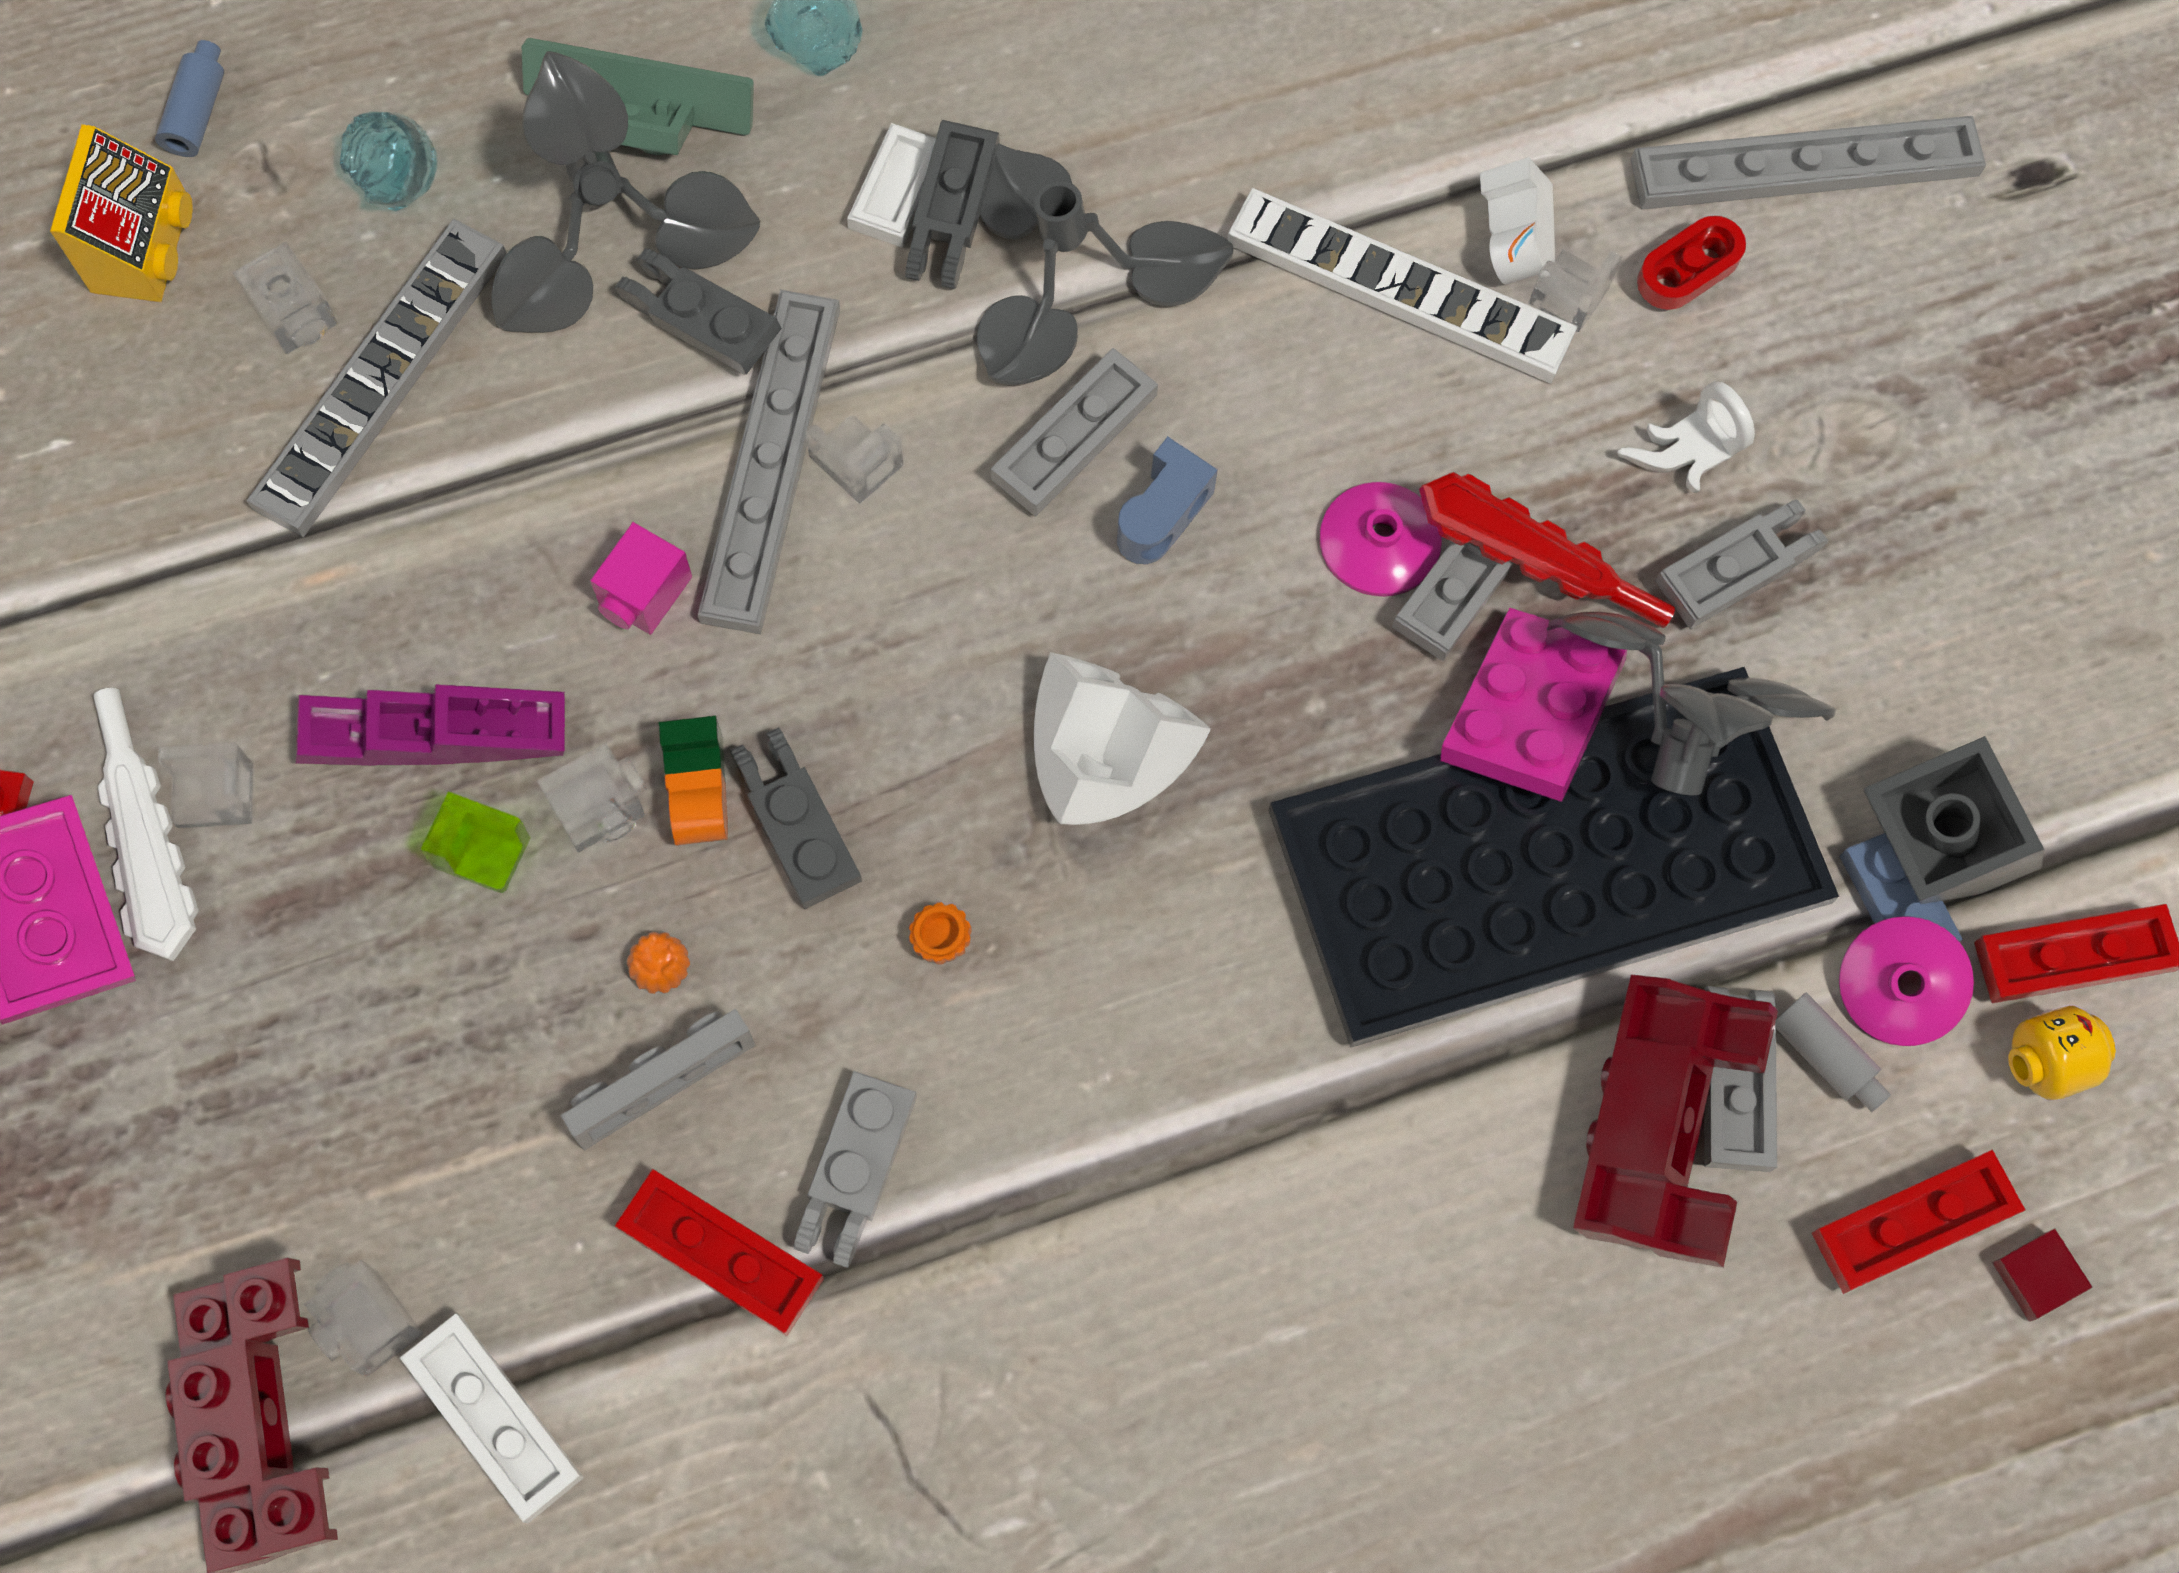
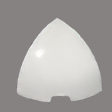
(1105, 742)

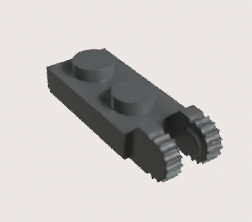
(952, 197)
(701, 312)
(798, 825)

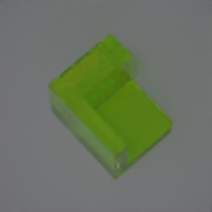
(475, 842)

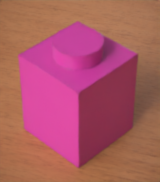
(640, 580)

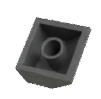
(1956, 824)

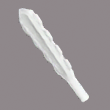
(149, 867)

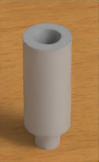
(1832, 1052)

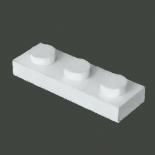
(492, 1418)

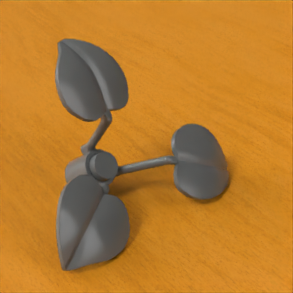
(575, 122)
(1030, 339)
(1711, 717)

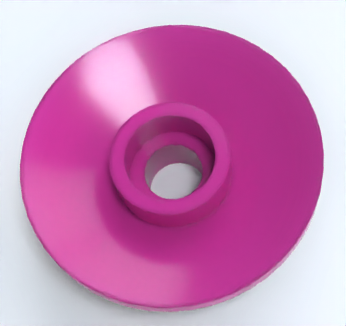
(1375, 562)
(1872, 973)

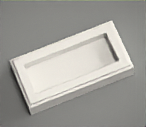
(893, 186)

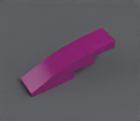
(430, 728)

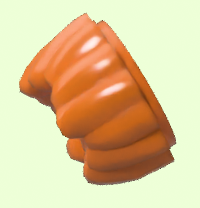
(940, 933)
(658, 962)

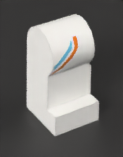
(1519, 219)

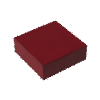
(2042, 1275)

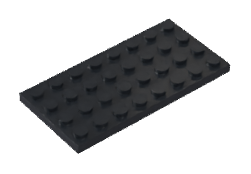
(1473, 892)

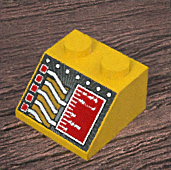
(120, 217)

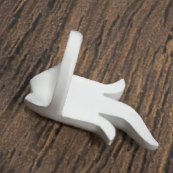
(1701, 439)

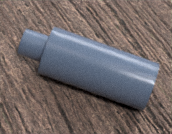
(191, 101)

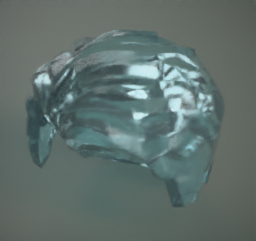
(815, 31)
(388, 158)

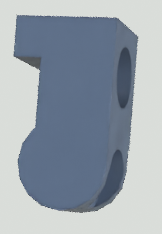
(1158, 517)

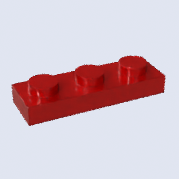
(2078, 953)
(1918, 1221)
(719, 1252)

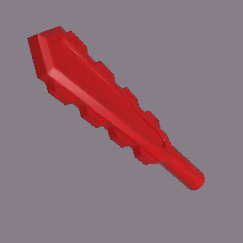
(1505, 532)

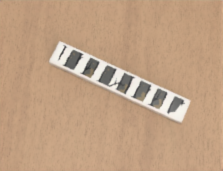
(1401, 285)

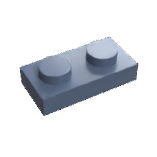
(1885, 886)

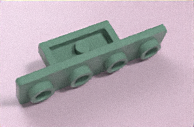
(658, 96)

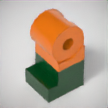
(695, 779)

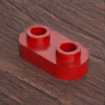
(1687, 265)

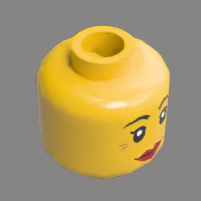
(2061, 1052)

